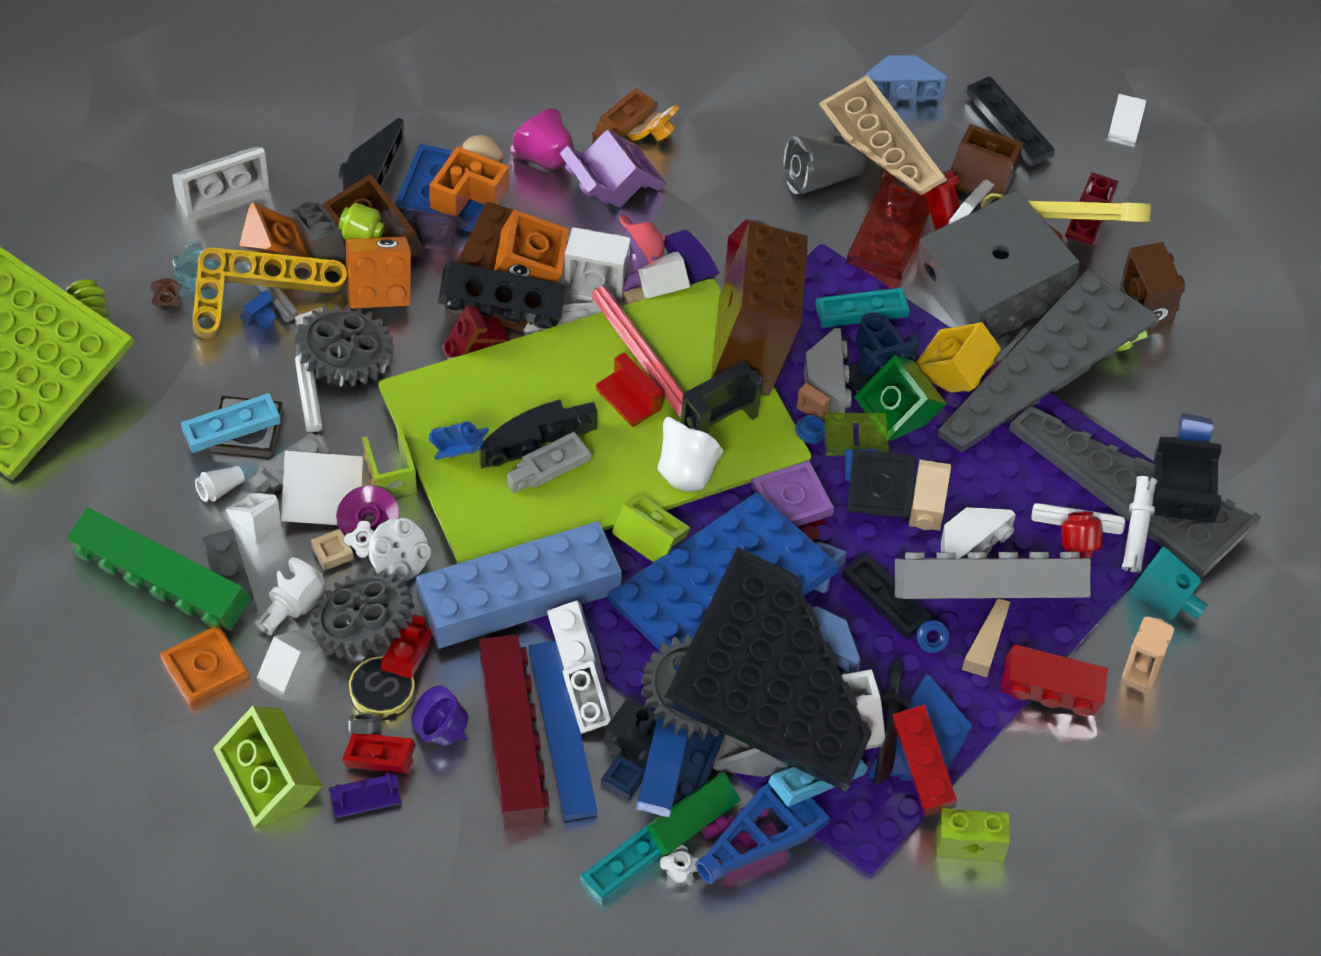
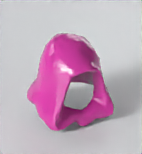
(542, 140)

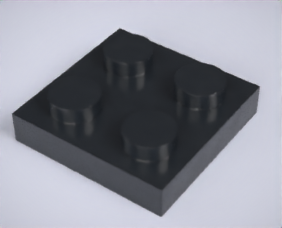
(881, 484)

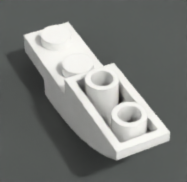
(581, 667)

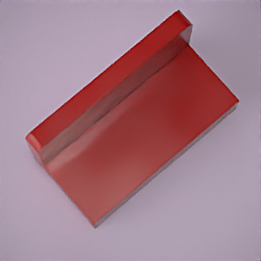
(630, 391)

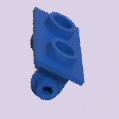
(457, 439)

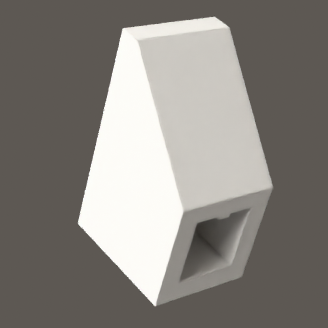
(869, 704)

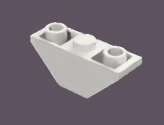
(976, 530)

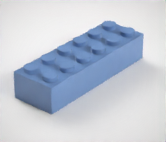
(517, 584)

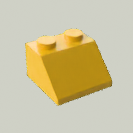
(959, 357)

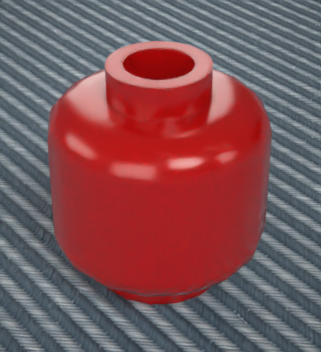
(1082, 533)

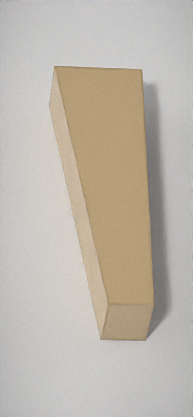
(984, 647)

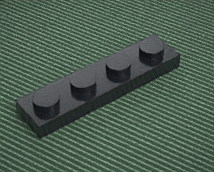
(1010, 120)

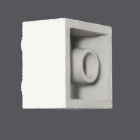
(596, 261)

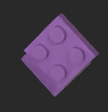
(612, 169)

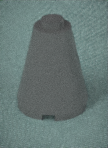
(820, 163)

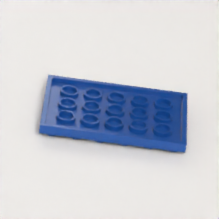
(677, 588)

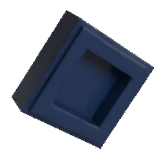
(623, 777)

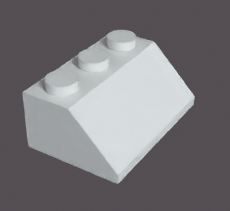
(222, 181)

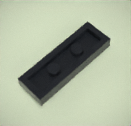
(879, 591)

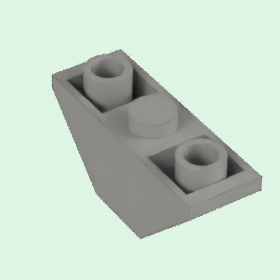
(826, 370)

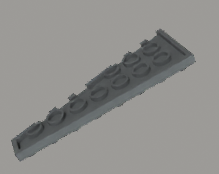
(1063, 345)
(1113, 478)

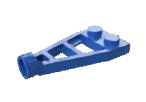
(802, 821)

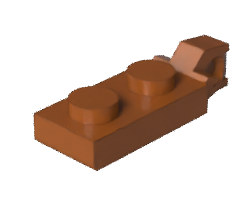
(626, 114)

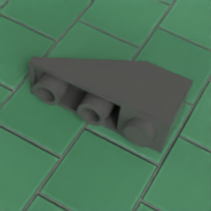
(319, 232)

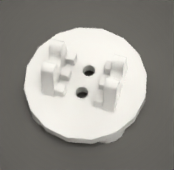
(409, 541)

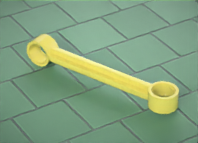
(1085, 210)

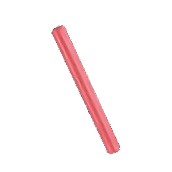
(639, 347)

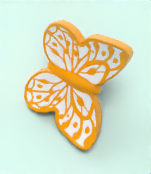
(657, 123)

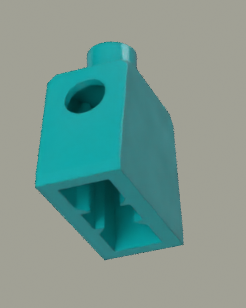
(1168, 587)

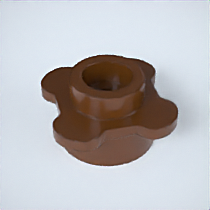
(168, 286)

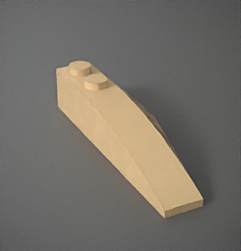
(877, 131)

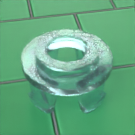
(189, 261)

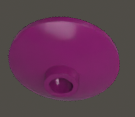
(366, 502)

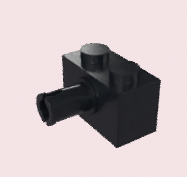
(631, 732)

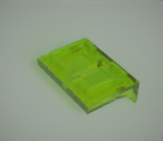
(839, 432)

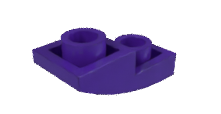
(697, 260)

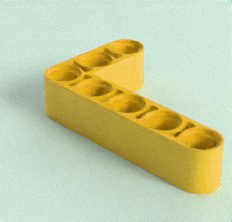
(258, 277)

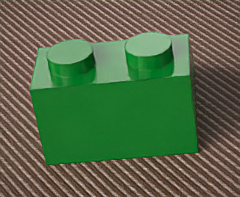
(903, 395)

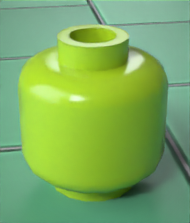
(361, 222)

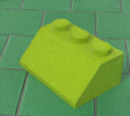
(267, 765)

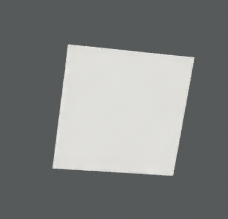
(317, 485)

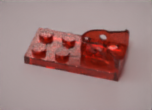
(890, 230)

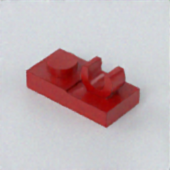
(409, 650)
(379, 753)

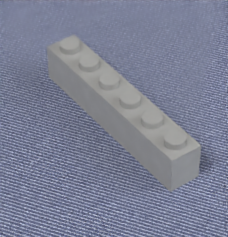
(992, 577)

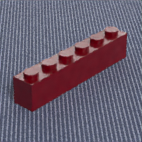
(512, 731)

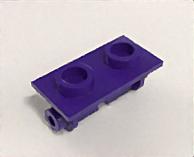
(365, 795)

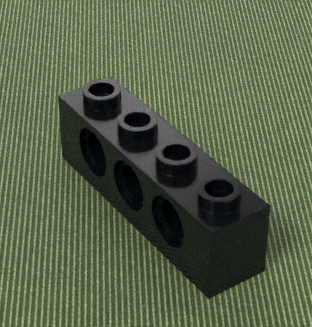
(547, 294)

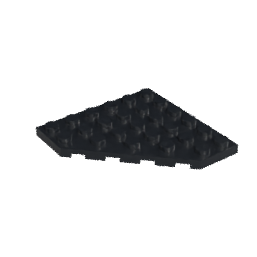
(770, 675)

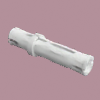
(1140, 510)

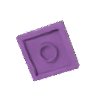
(795, 493)

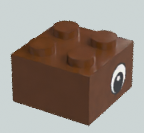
(1153, 281)

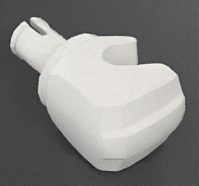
(293, 595)

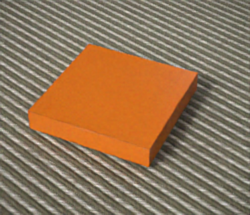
(204, 665)

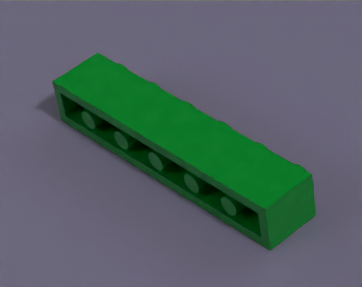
(159, 569)

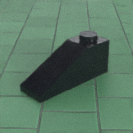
(374, 156)

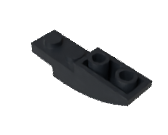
(536, 426)

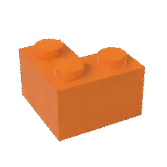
(465, 178)

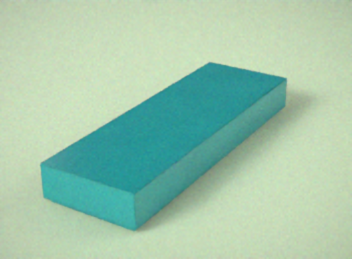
(852, 307)
(622, 865)

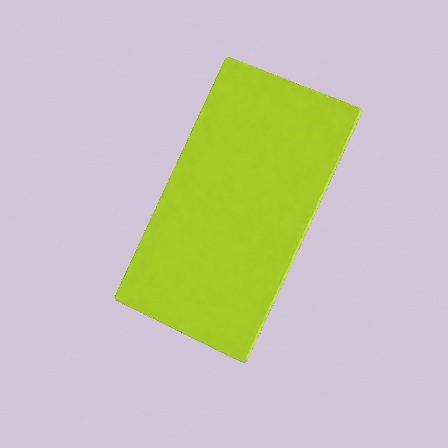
(565, 365)

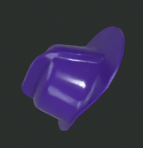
(439, 717)

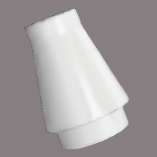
(216, 483)

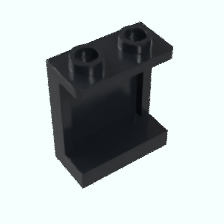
(721, 397)
(1186, 479)

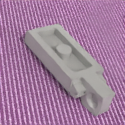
(549, 463)
(271, 473)

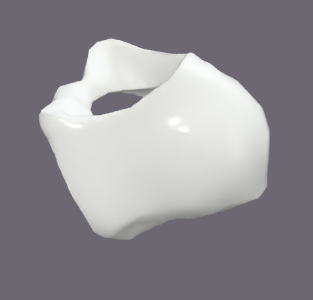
(687, 456)

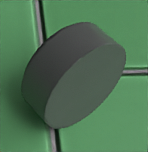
(364, 723)

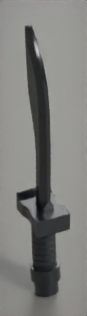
(893, 703)

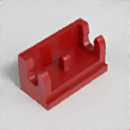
(943, 200)

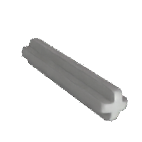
(281, 302)

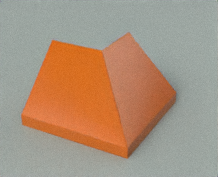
(272, 233)

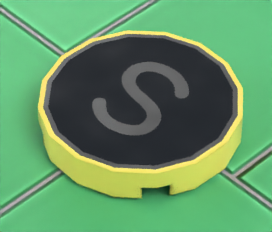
(379, 690)

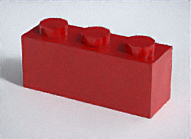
(1054, 680)
(924, 760)

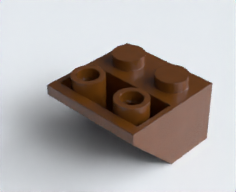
(986, 156)

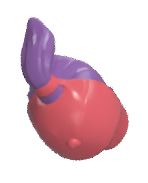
(645, 247)

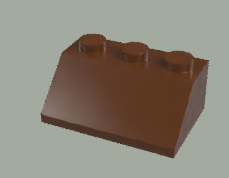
(371, 194)

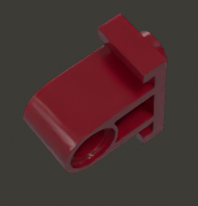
(474, 333)

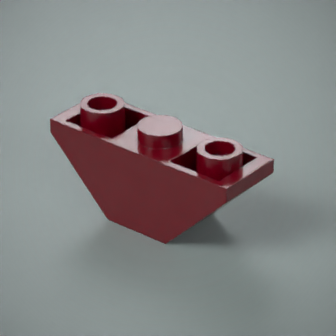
(1100, 190)

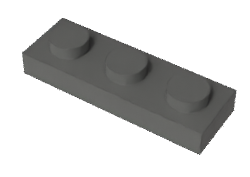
(226, 561)

